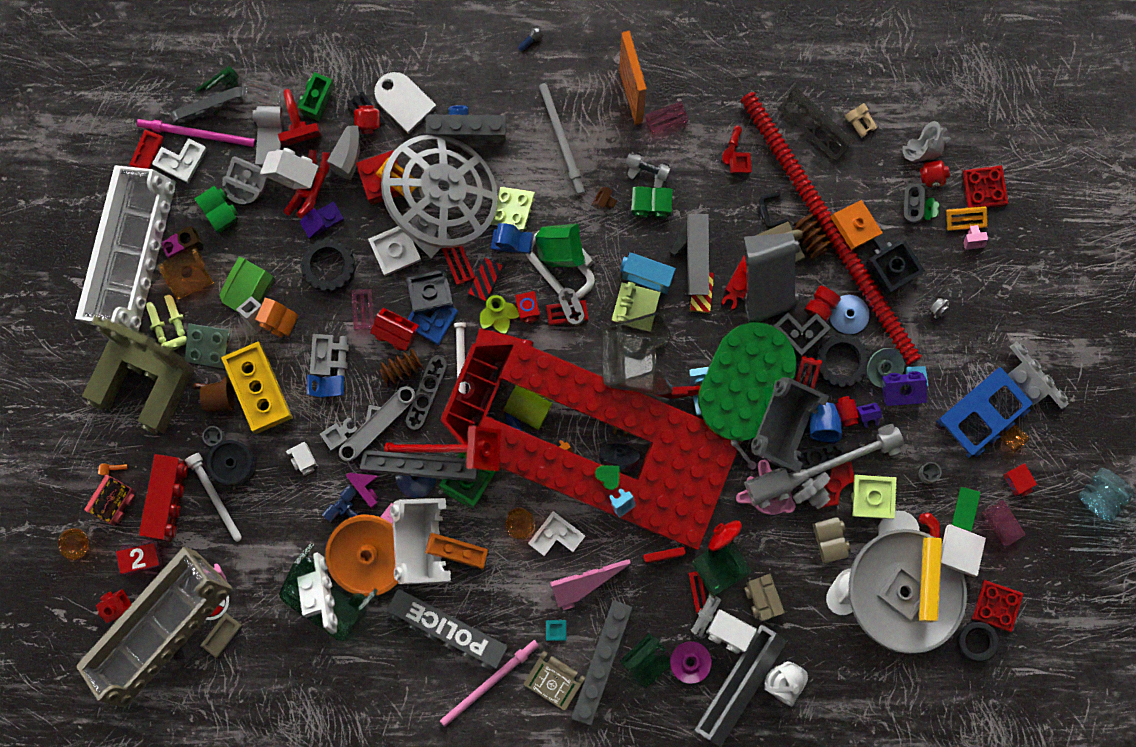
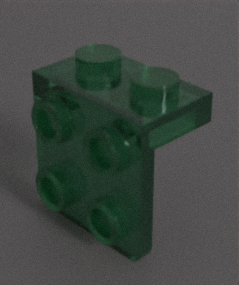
(721, 568)

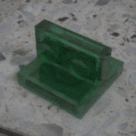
(647, 660)

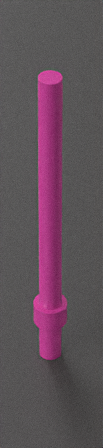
(158, 126)

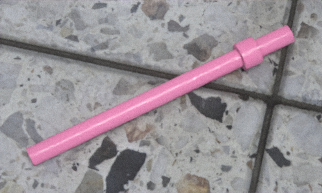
(520, 656)

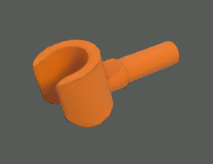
(104, 469)

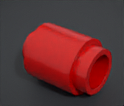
(847, 411)

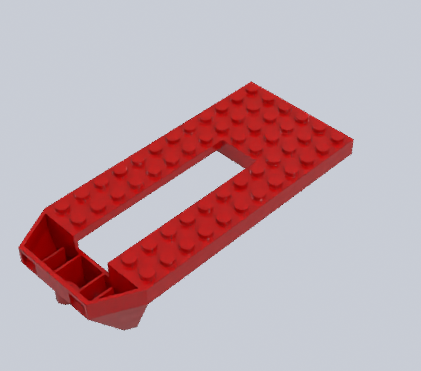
(679, 473)

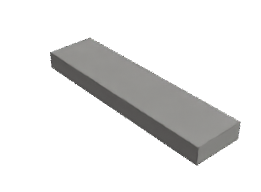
(698, 254)

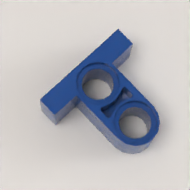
(511, 239)

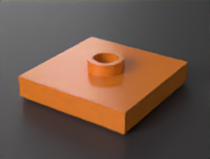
(856, 224)

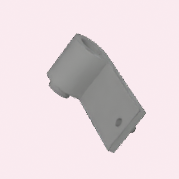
(269, 125)

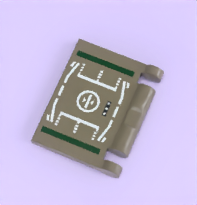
(554, 681)

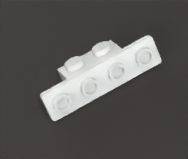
(316, 594)

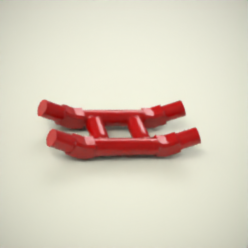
(310, 195)

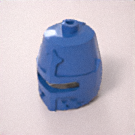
(825, 419)

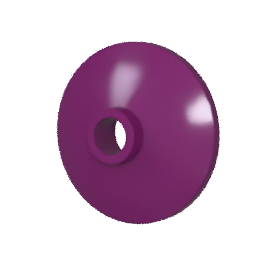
(701, 660)

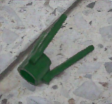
(226, 76)

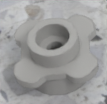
(940, 308)

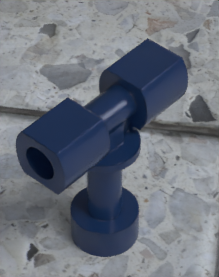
(343, 505)

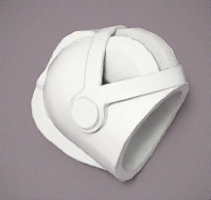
(786, 682)

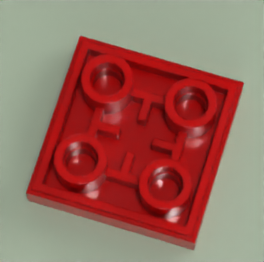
(985, 187)
(997, 606)

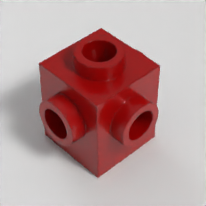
(113, 605)

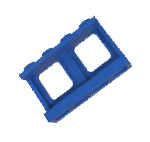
(978, 402)

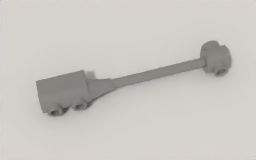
(779, 482)

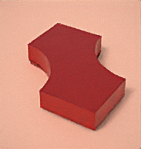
(840, 477)

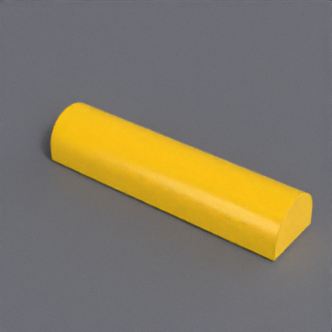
(930, 580)

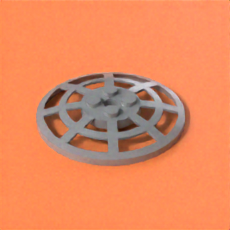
(436, 198)

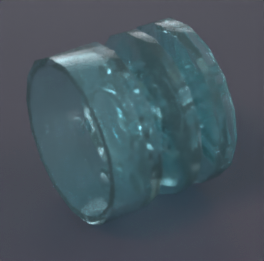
(1105, 495)

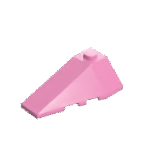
(576, 587)

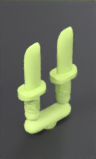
(175, 318)

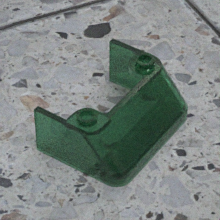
(347, 610)

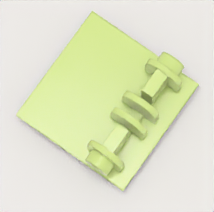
(513, 207)
(634, 302)

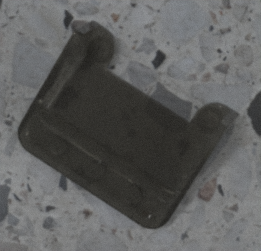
(631, 355)

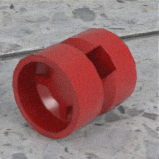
(823, 303)

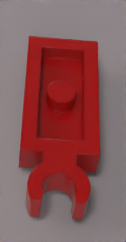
(738, 285)

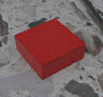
(740, 163)

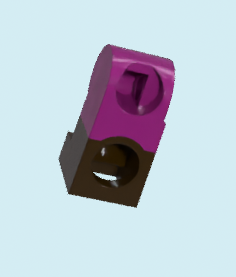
(181, 242)

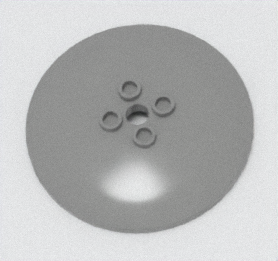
(882, 611)

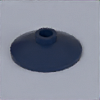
(415, 488)

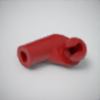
(932, 523)

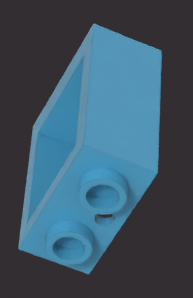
(647, 272)

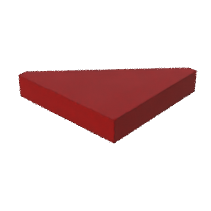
(679, 392)

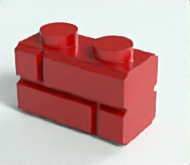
(394, 329)

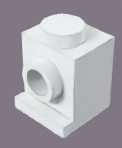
(302, 458)

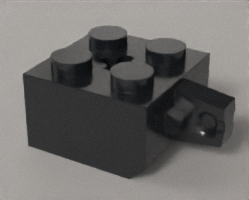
(890, 255)

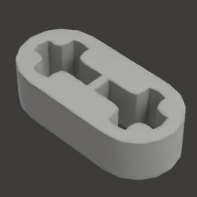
(575, 304)

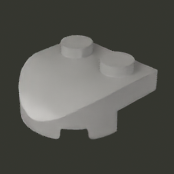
(244, 181)

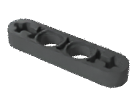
(207, 105)
(427, 393)

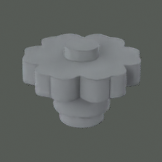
(814, 491)

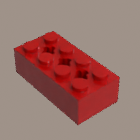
(163, 498)

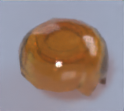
(520, 523)
(73, 543)

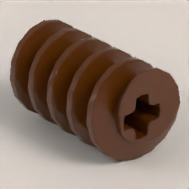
(812, 237)
(400, 367)

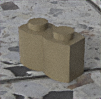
(831, 540)

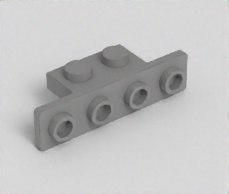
(1032, 380)

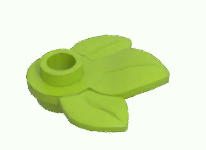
(499, 317)

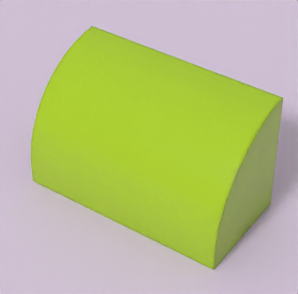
(528, 407)

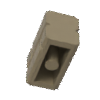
(764, 597)

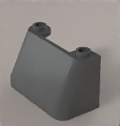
(770, 275)
(786, 422)

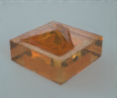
(1014, 438)

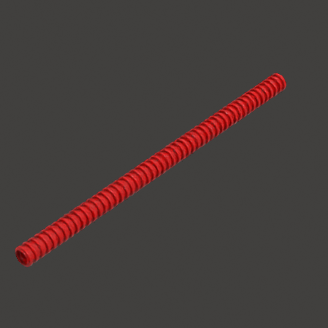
(823, 217)

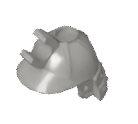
(928, 146)

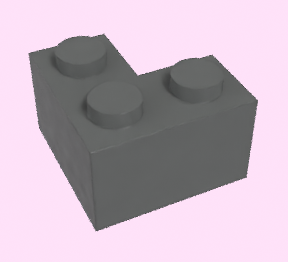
(802, 337)

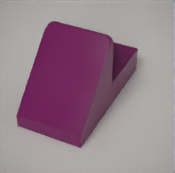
(361, 482)

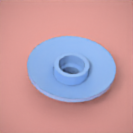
(845, 323)

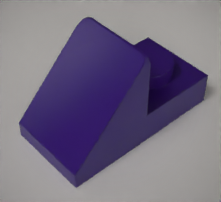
(321, 220)

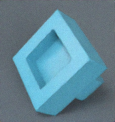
(623, 503)

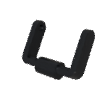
(764, 211)

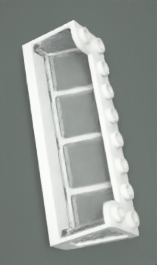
(126, 246)

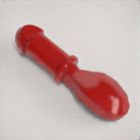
(737, 130)

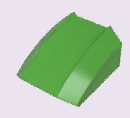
(243, 282)

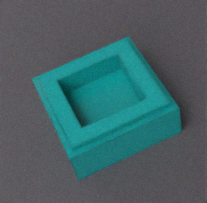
(556, 630)

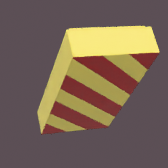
(702, 303)

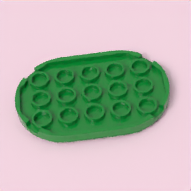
(743, 379)

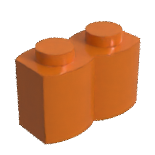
(276, 318)

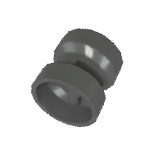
(210, 436)
(932, 470)

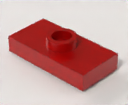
(146, 150)

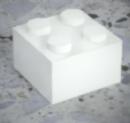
(289, 169)
(730, 631)

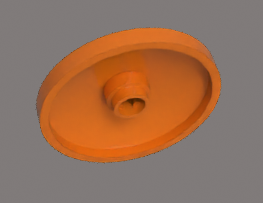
(362, 555)

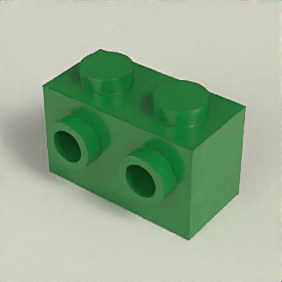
(316, 96)

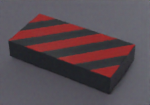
(485, 279)

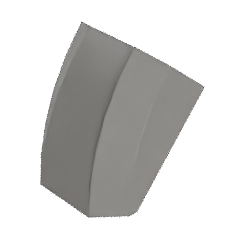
(346, 153)

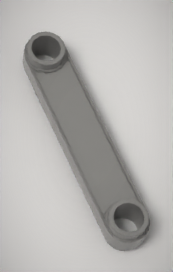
(376, 424)

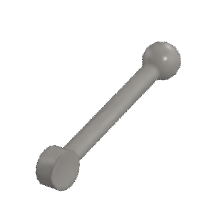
(751, 464)

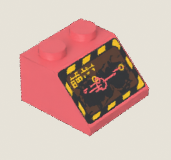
(110, 500)

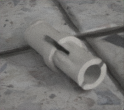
(706, 615)

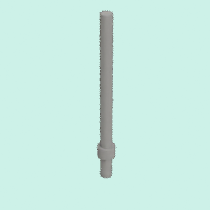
(574, 173)

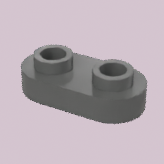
(914, 203)

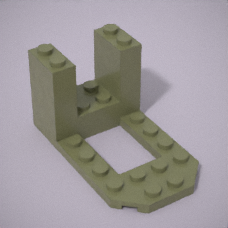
(139, 354)

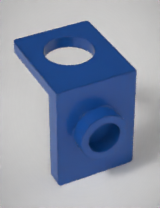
(326, 386)

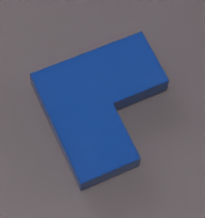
(435, 327)

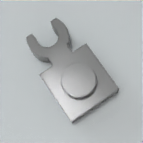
(336, 435)

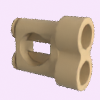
(858, 113)

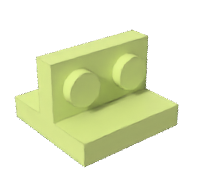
(874, 497)

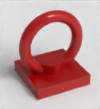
(298, 130)

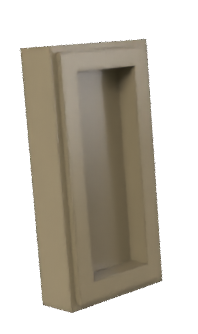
(221, 635)

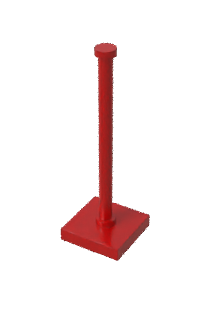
(481, 450)

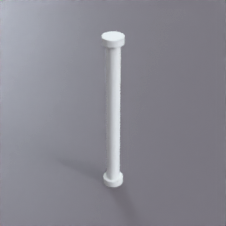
(460, 351)

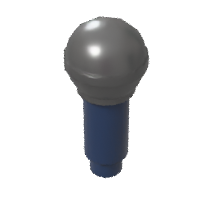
(535, 35)

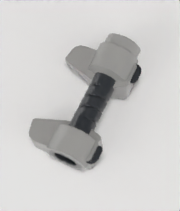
(636, 163)

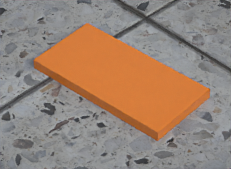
(632, 78)

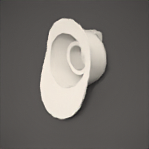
(838, 594)

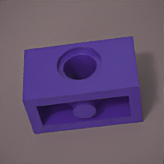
(913, 394)

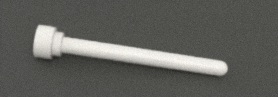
(195, 463)

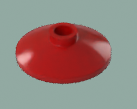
(724, 534)

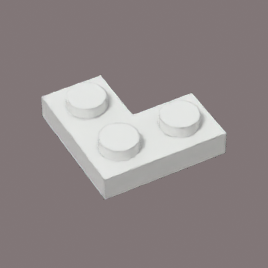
(181, 165)
(554, 530)

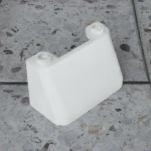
(411, 526)

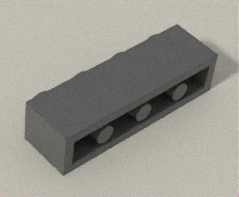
(468, 127)

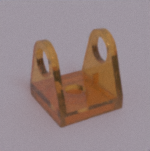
(172, 273)

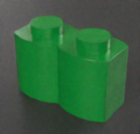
(651, 202)
(216, 209)

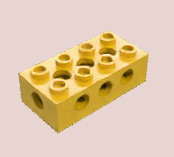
(243, 385)

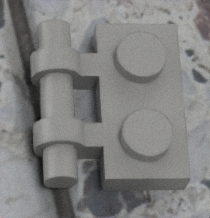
(322, 355)

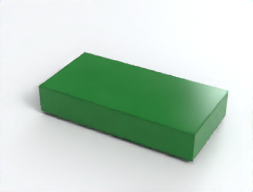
(965, 508)

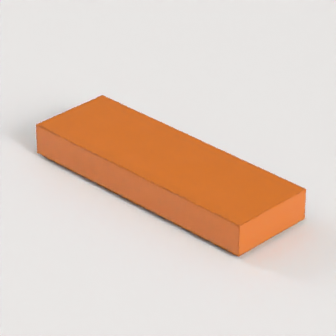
(456, 551)

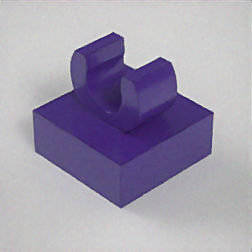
(869, 412)

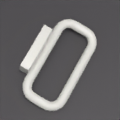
(552, 280)

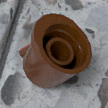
(216, 396)

